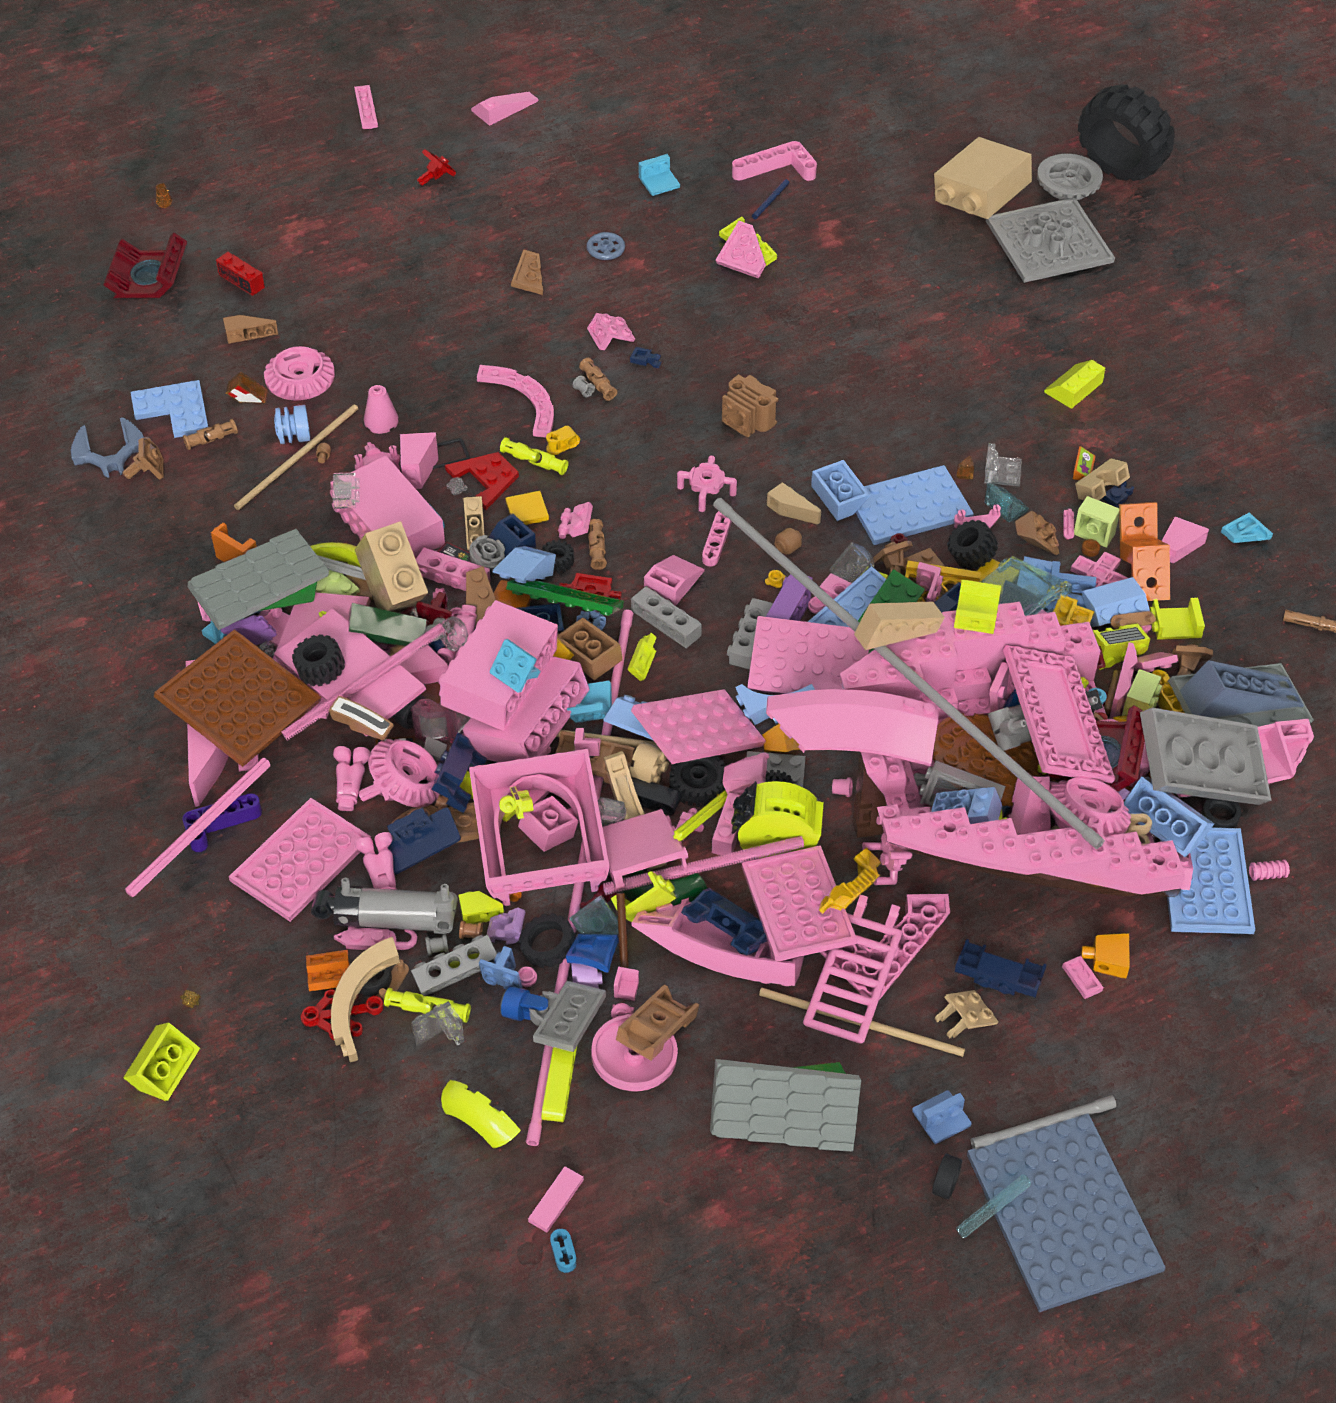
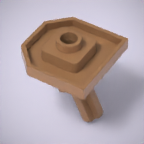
(147, 459)
(893, 555)
(1190, 656)

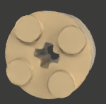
(648, 763)

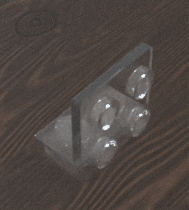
(1002, 469)
(437, 1021)

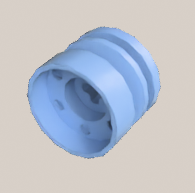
(292, 424)

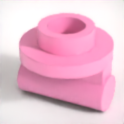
(621, 1009)

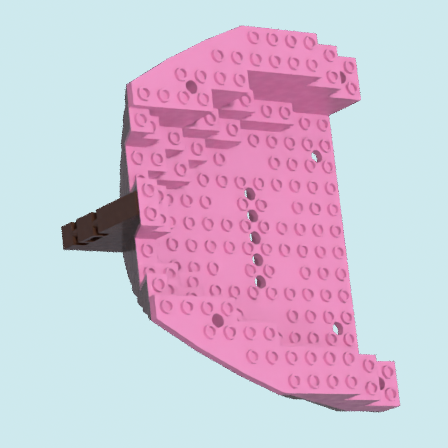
(962, 670)

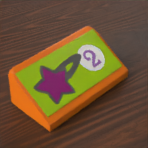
(1084, 464)

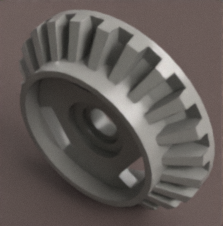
(1084, 173)

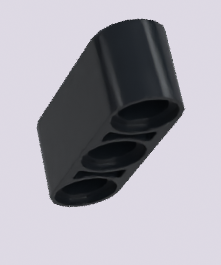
(656, 796)

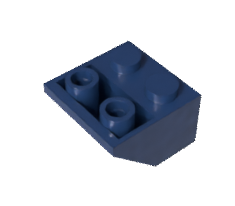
(513, 534)

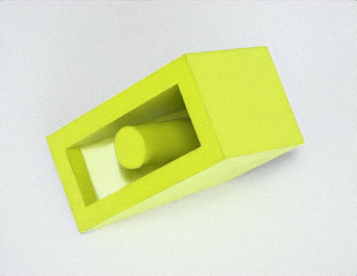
(478, 907)

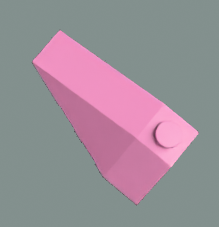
(502, 106)

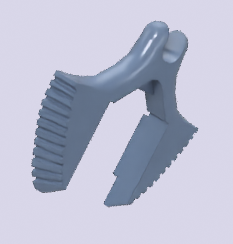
(82, 453)

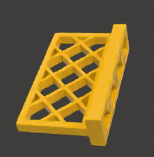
(949, 574)

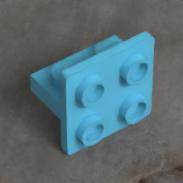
(514, 666)

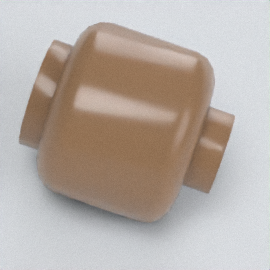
(788, 541)

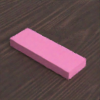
(555, 1199)

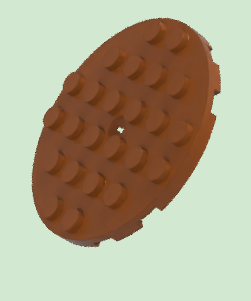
(962, 751)

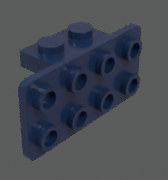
(421, 836)

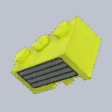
(1115, 642)

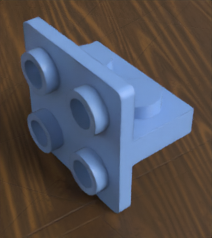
(502, 971)
(942, 1116)

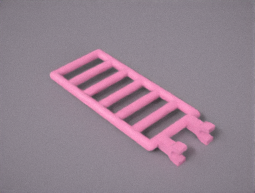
(878, 984)

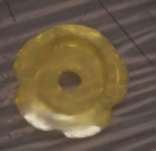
(190, 998)

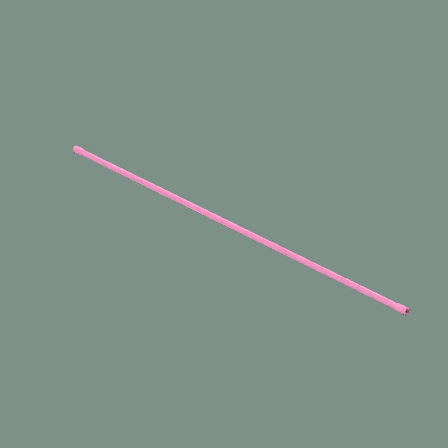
(535, 1126)

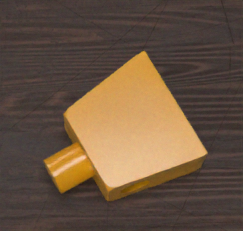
(1109, 954)

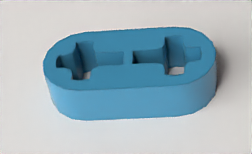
(568, 1249)

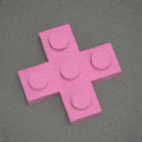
(1103, 569)

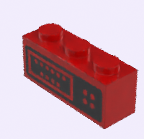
(240, 273)

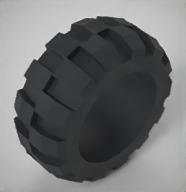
(1139, 115)

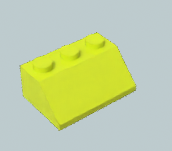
(1077, 383)
(162, 1062)

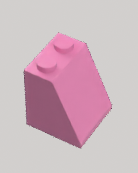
(418, 457)

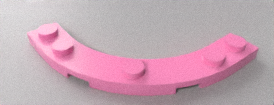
(529, 387)

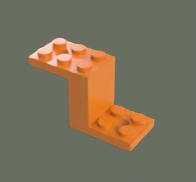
(1144, 550)

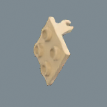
(972, 1010)

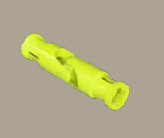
(523, 452)
(418, 1003)

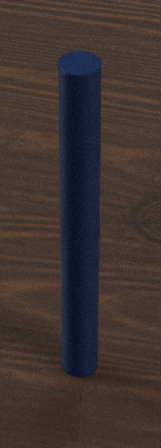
(770, 199)

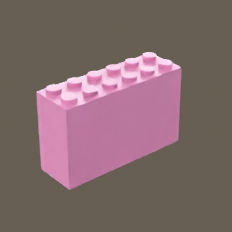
(391, 498)
(468, 683)
(537, 718)

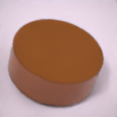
(1090, 548)

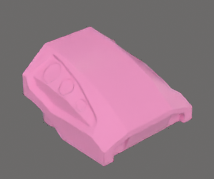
(744, 773)

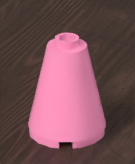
(379, 411)

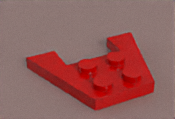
(491, 471)

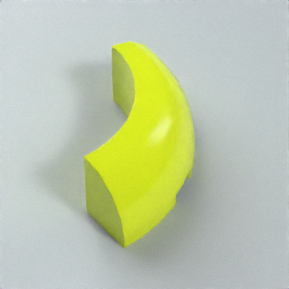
(337, 551)
(477, 1113)

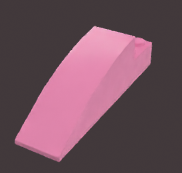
(204, 762)

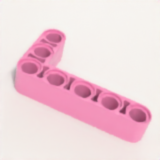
(775, 158)

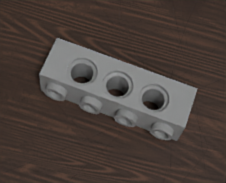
(666, 617)
(741, 651)
(448, 976)

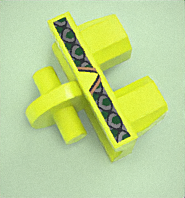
(519, 803)

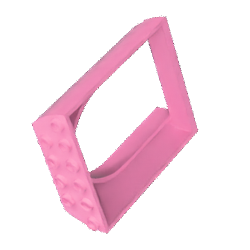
(566, 776)

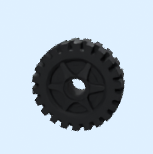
(698, 779)

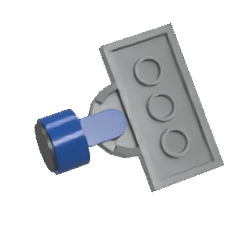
(560, 1016)

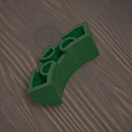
(685, 887)

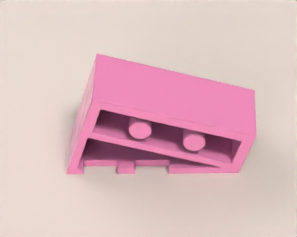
(1029, 811)

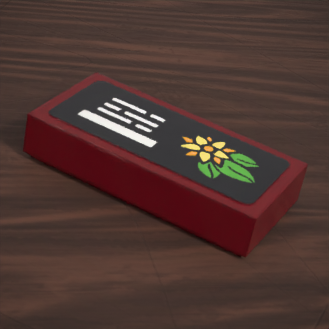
(455, 551)

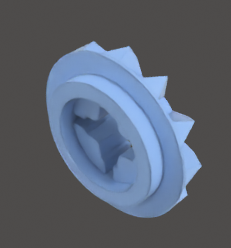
(599, 619)

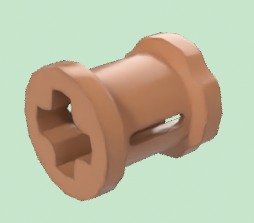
(470, 930)

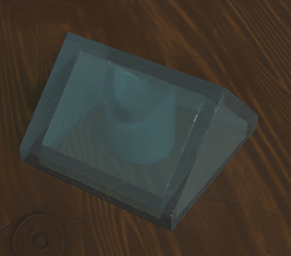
(1010, 506)
(596, 918)

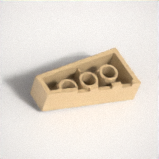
(897, 622)

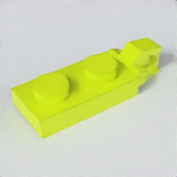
(643, 657)

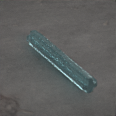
(993, 1206)

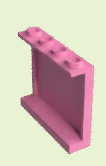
(641, 844)

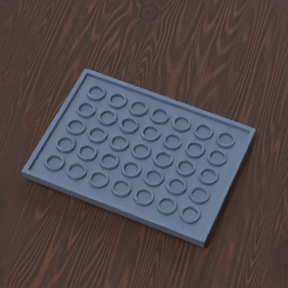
(1075, 1222)

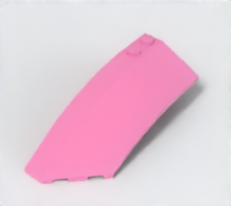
(858, 722)
(1283, 748)
(711, 947)

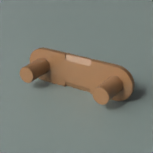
(1142, 618)
(398, 973)

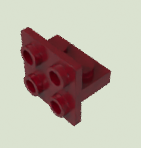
(434, 610)

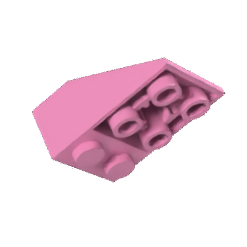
(672, 578)

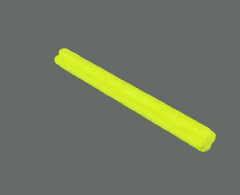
(700, 817)

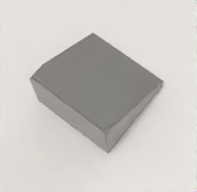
(435, 748)

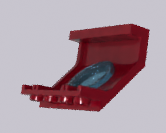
(144, 272)
(1124, 748)

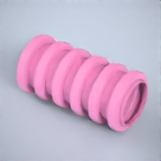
(1269, 870)

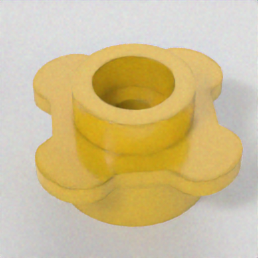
(775, 578)

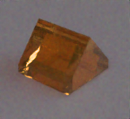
(966, 469)

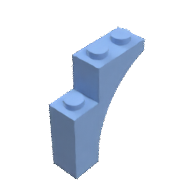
(756, 703)

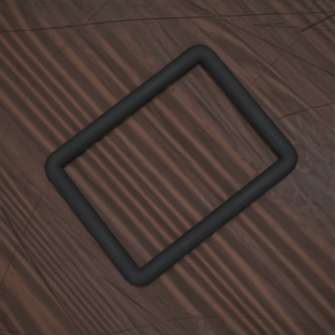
(449, 442)

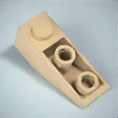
(791, 504)
(473, 519)

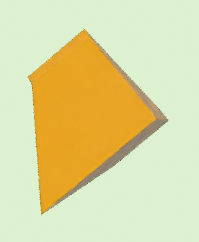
(778, 741)

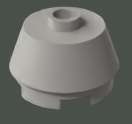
(486, 552)

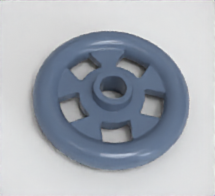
(605, 246)

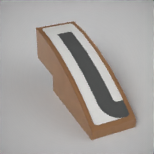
(360, 718)

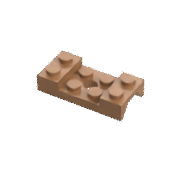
(607, 748)
(645, 1033)

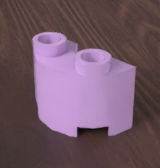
(506, 926)
(586, 975)

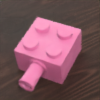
(549, 823)

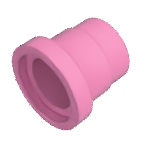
(843, 786)

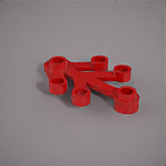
(321, 1014)

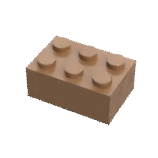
(591, 648)

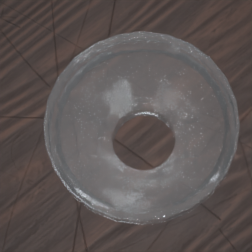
(457, 633)

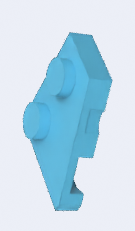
(1246, 529)

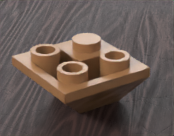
(1037, 532)

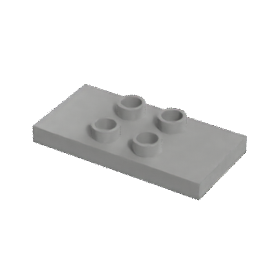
(1205, 757)

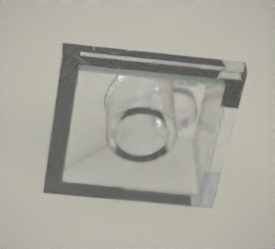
(852, 563)

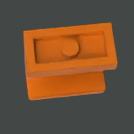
(226, 547)

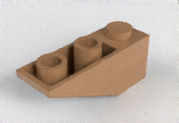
(244, 328)

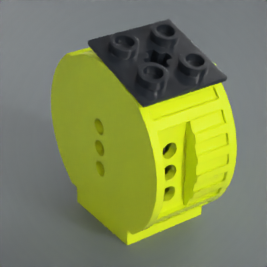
(776, 813)

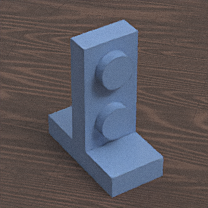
(1078, 582)

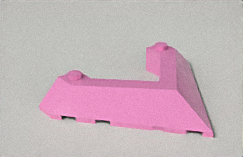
(921, 920)

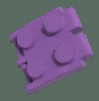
(253, 628)

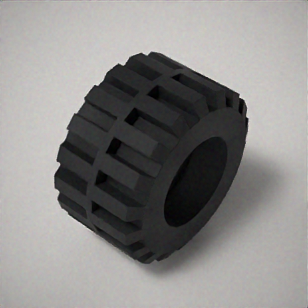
(972, 544)
(318, 660)

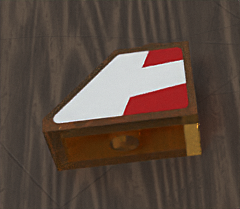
(246, 390)

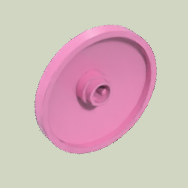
(625, 1067)

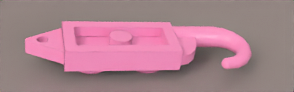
(366, 937)

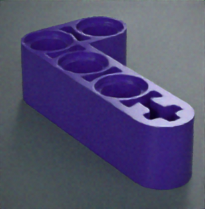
(239, 811)

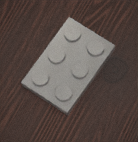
(791, 764)

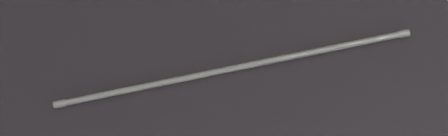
(1087, 832)

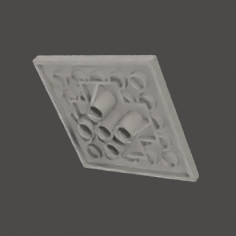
(1050, 239)

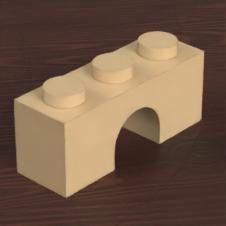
(1110, 473)

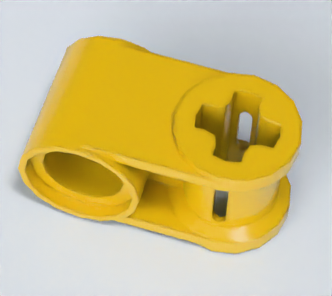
(561, 440)

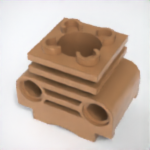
(749, 406)

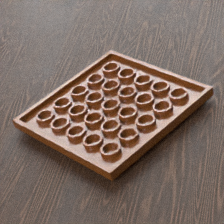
(237, 697)

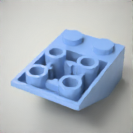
(526, 564)
(980, 803)

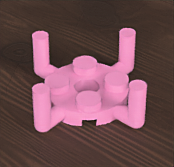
(705, 486)
(892, 857)

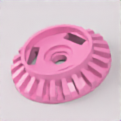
(283, 381)
(387, 765)
(1091, 802)

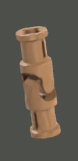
(598, 379)
(217, 431)
(597, 544)

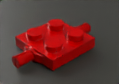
(593, 584)

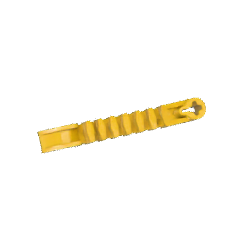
(844, 894)

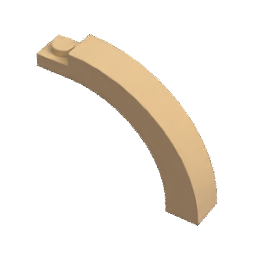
(623, 787)
(355, 977)

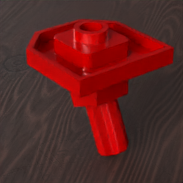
(436, 168)

